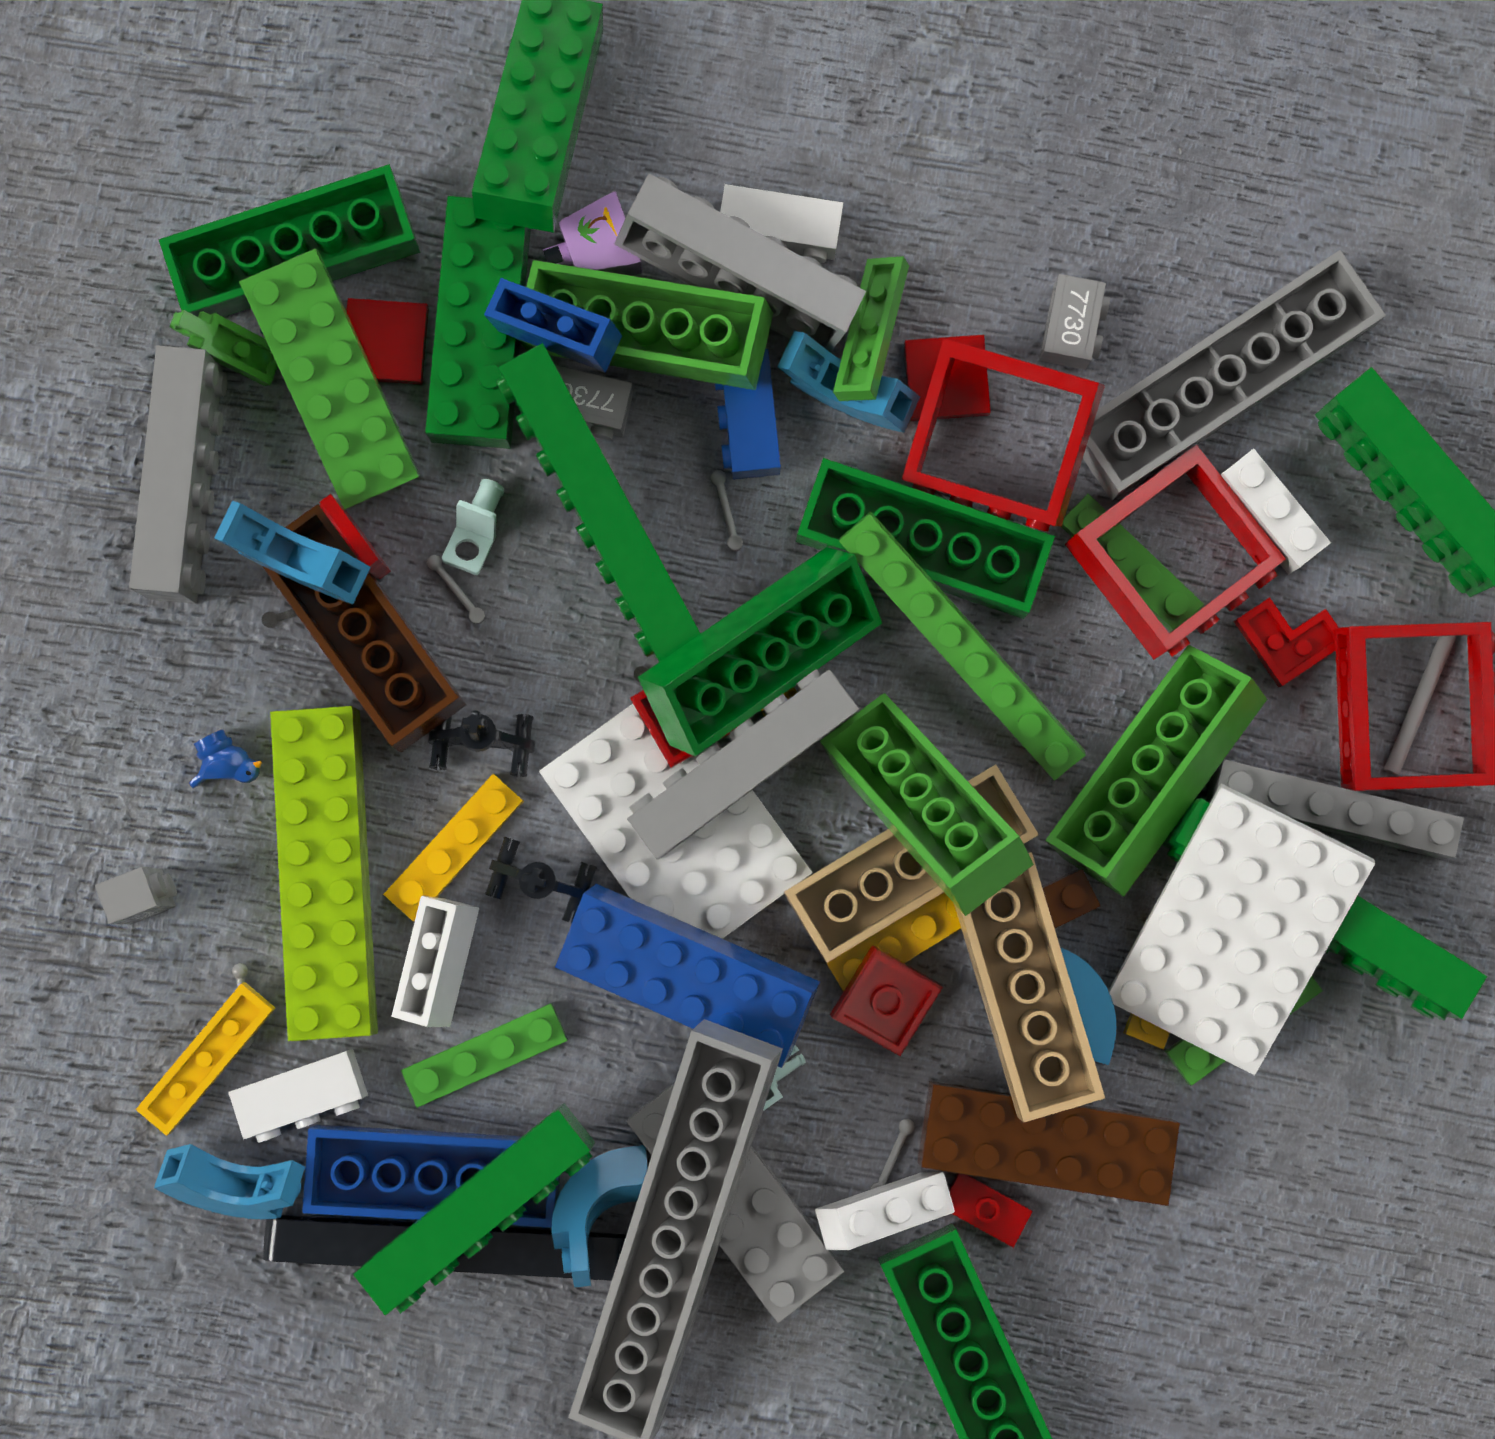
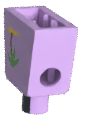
(591, 238)

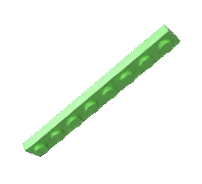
(962, 646)

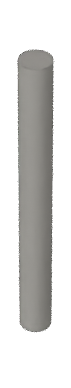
(1419, 704)

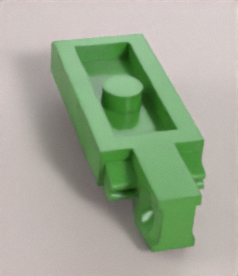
(228, 344)

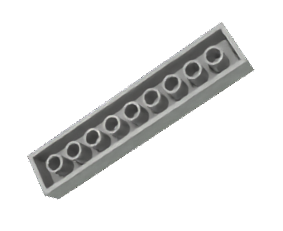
(675, 1231)

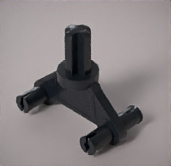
(479, 734)
(537, 878)

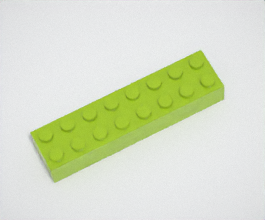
(323, 873)

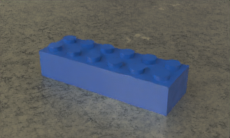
(684, 970)
(399, 1171)

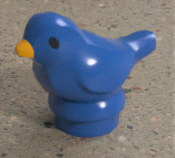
(223, 760)

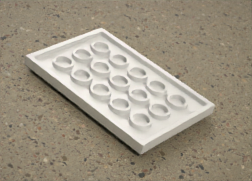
(710, 878)
(1239, 928)

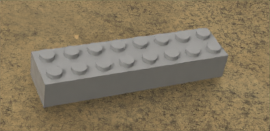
(1229, 373)

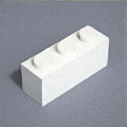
(800, 222)
(1275, 510)
(435, 962)
(299, 1096)
(884, 1211)

